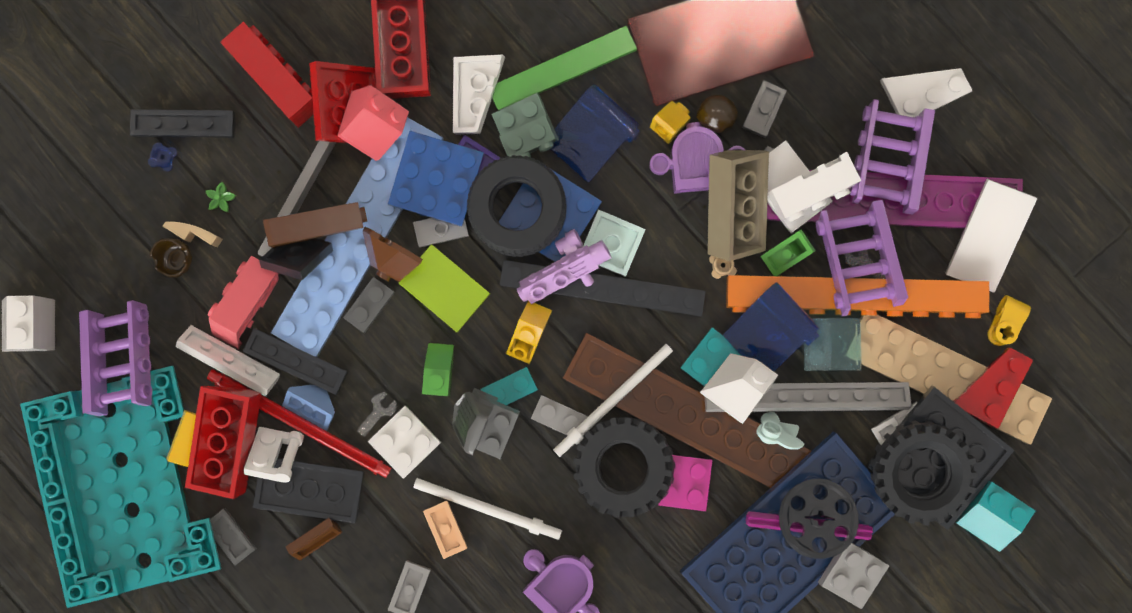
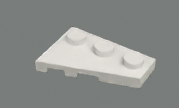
(472, 90)

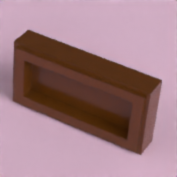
(314, 539)

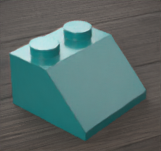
(995, 516)

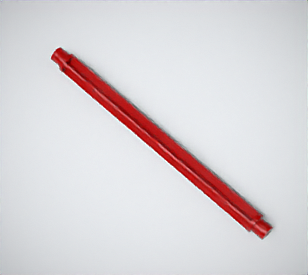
(307, 428)

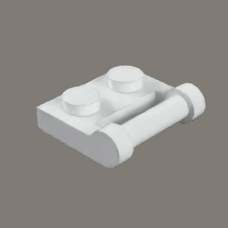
(266, 451)

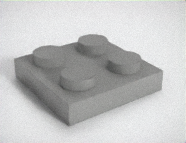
(853, 575)

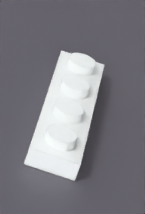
(227, 360)

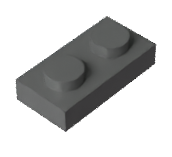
(764, 109)
(369, 305)

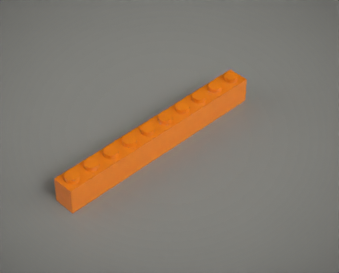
(818, 295)

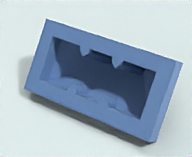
(311, 404)

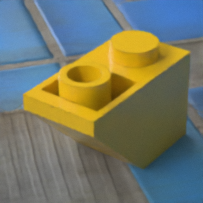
(528, 332)

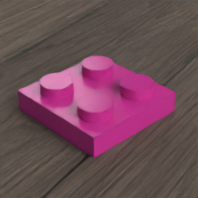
(689, 484)

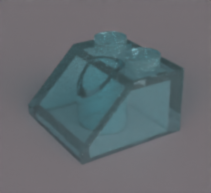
(836, 347)

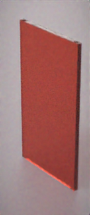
(716, 43)

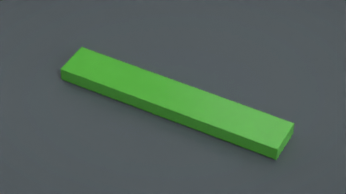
(564, 68)

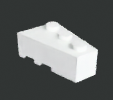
(814, 188)

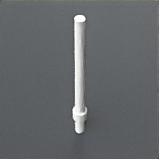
(575, 435)
(534, 525)

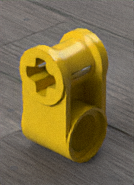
(1010, 317)

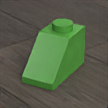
(438, 370)

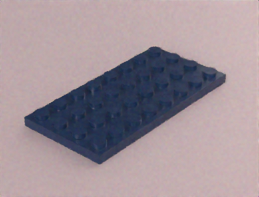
(755, 566)

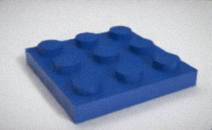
(435, 178)
(527, 206)

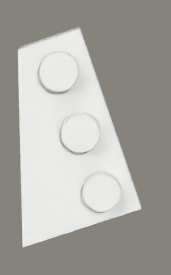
(926, 90)

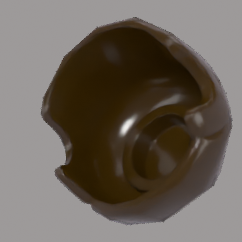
(717, 113)
(171, 257)

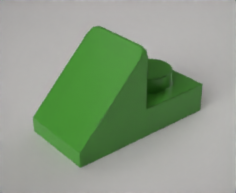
(788, 253)

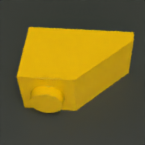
(670, 121)

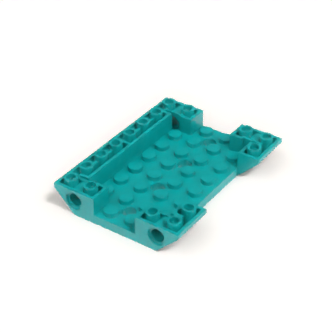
(89, 493)

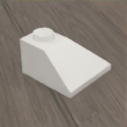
(739, 385)

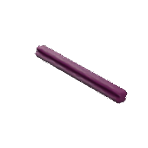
(771, 521)

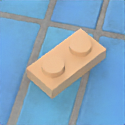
(445, 529)

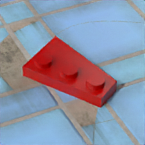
(995, 389)

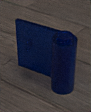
(595, 131)
(772, 329)

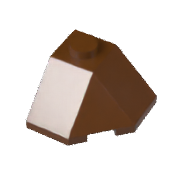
(388, 257)

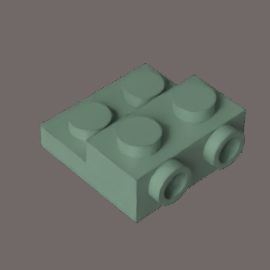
(525, 127)

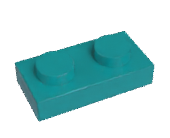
(512, 387)

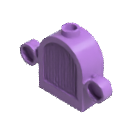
(690, 158)
(561, 584)

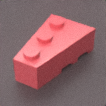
(241, 301)

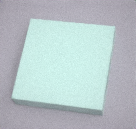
(620, 239)

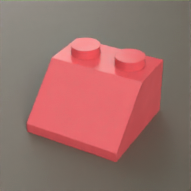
(372, 122)

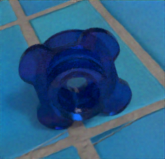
(155, 156)

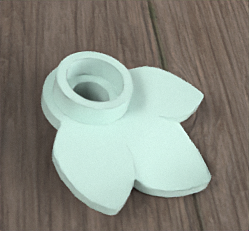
(775, 432)

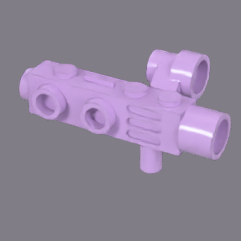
(576, 264)

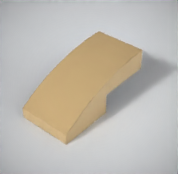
(188, 232)

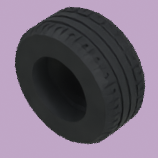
(508, 171)

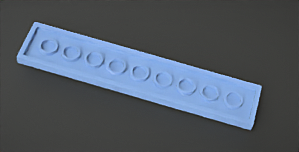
(331, 285)

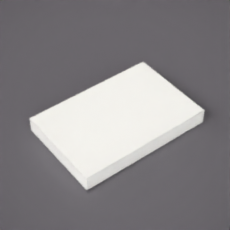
(783, 167)

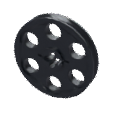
(810, 527)

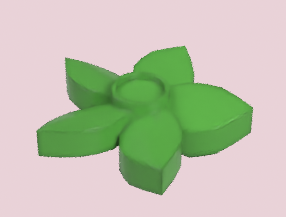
(220, 197)

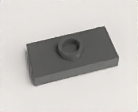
(231, 537)

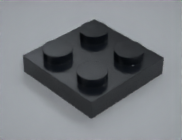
(296, 258)

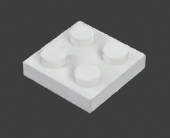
(404, 441)

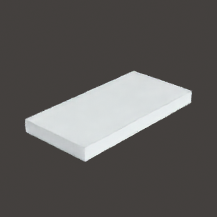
(991, 234)

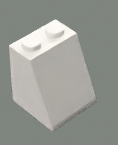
(28, 323)

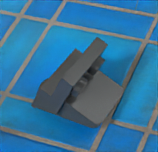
(483, 423)

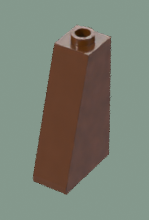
(314, 224)

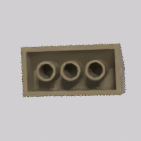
(737, 203)

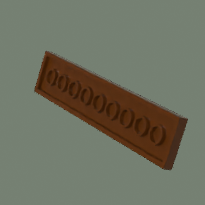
(680, 412)

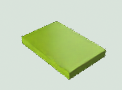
(445, 288)

